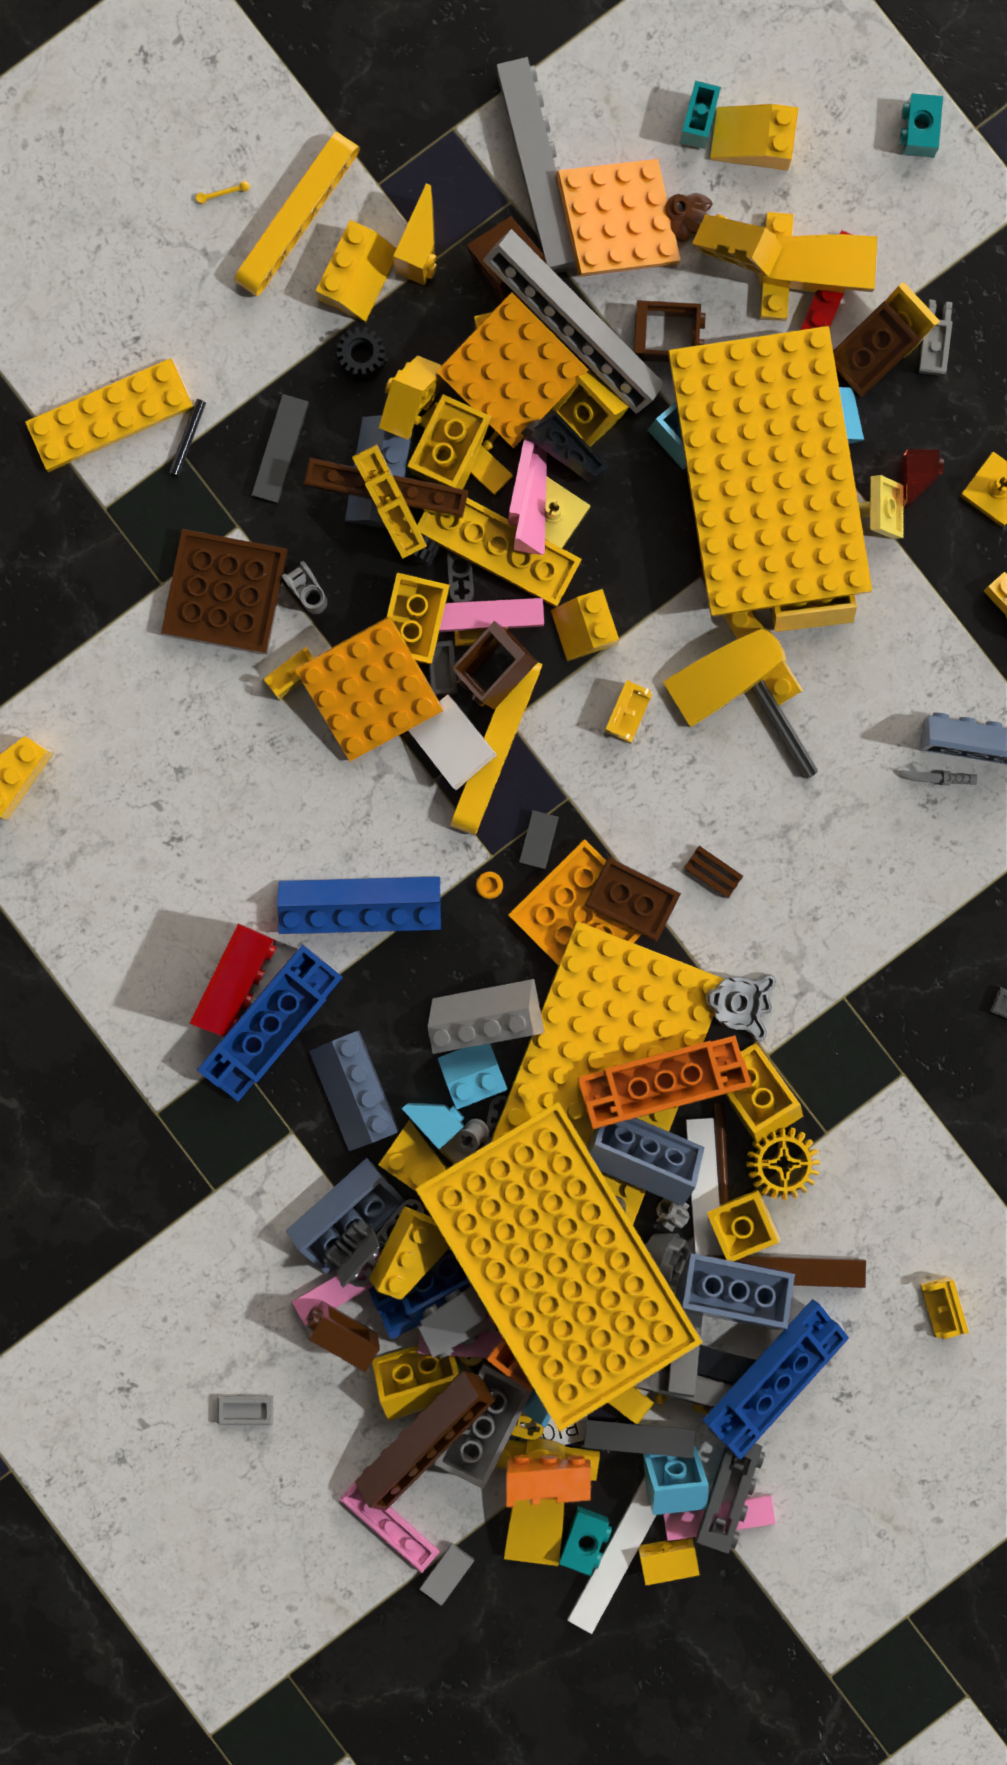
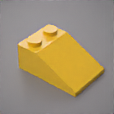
(755, 135)
(416, 250)
(449, 444)
(768, 1102)

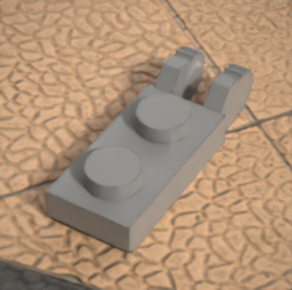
(936, 344)

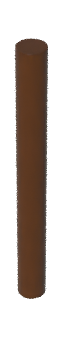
(721, 1154)

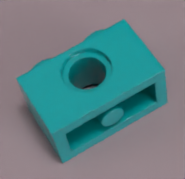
(928, 111)
(700, 114)
(585, 1524)

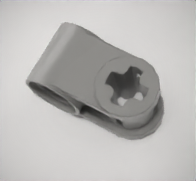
(303, 585)
(465, 1141)

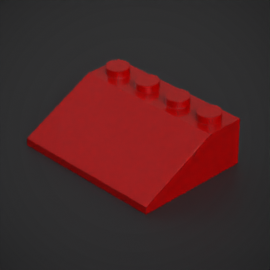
(234, 980)

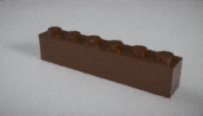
(424, 1440)

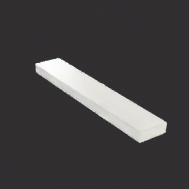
(706, 1194)
(614, 1562)

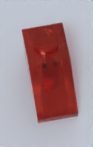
(920, 471)

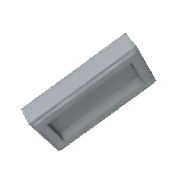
(245, 1410)
(446, 1574)

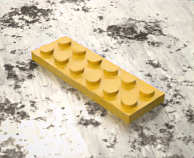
(109, 415)
(489, 543)

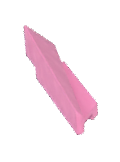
(529, 500)

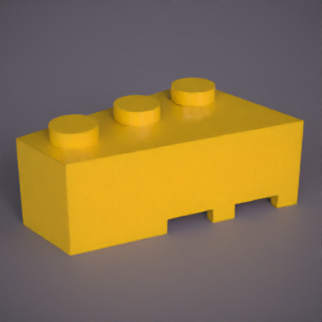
(738, 243)
(408, 394)
(18, 771)
(412, 1158)
(408, 1254)

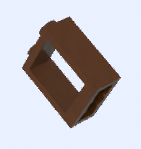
(670, 309)
(480, 652)
(342, 1335)

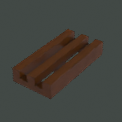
(732, 884)

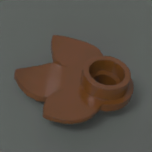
(691, 217)

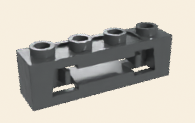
(737, 1512)

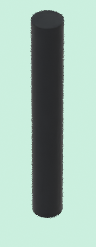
(187, 437)

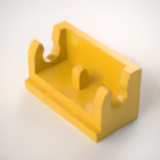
(285, 678)
(628, 711)
(944, 1308)
(668, 1560)

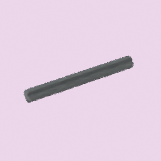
(785, 730)

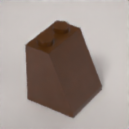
(482, 246)

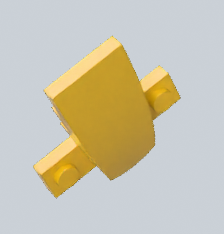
(814, 264)
(733, 671)
(537, 1529)

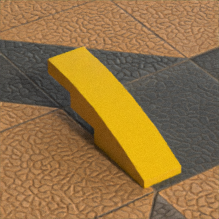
(389, 501)

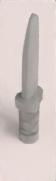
(945, 778)

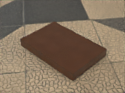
(874, 348)
(632, 899)

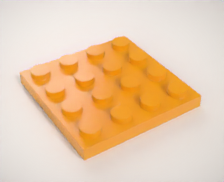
(617, 217)
(512, 369)
(369, 689)
(559, 902)

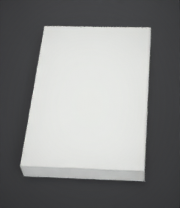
(453, 743)

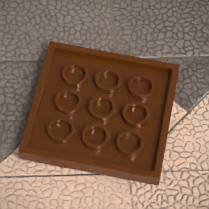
(224, 591)

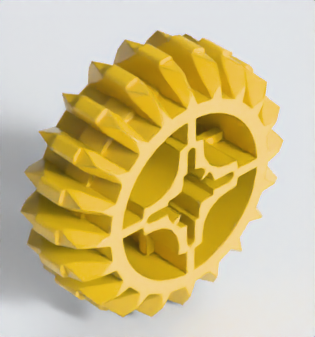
(783, 1176)

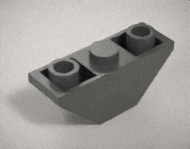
(458, 1314)

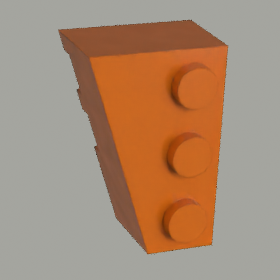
(548, 1479)

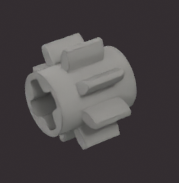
(672, 1214)

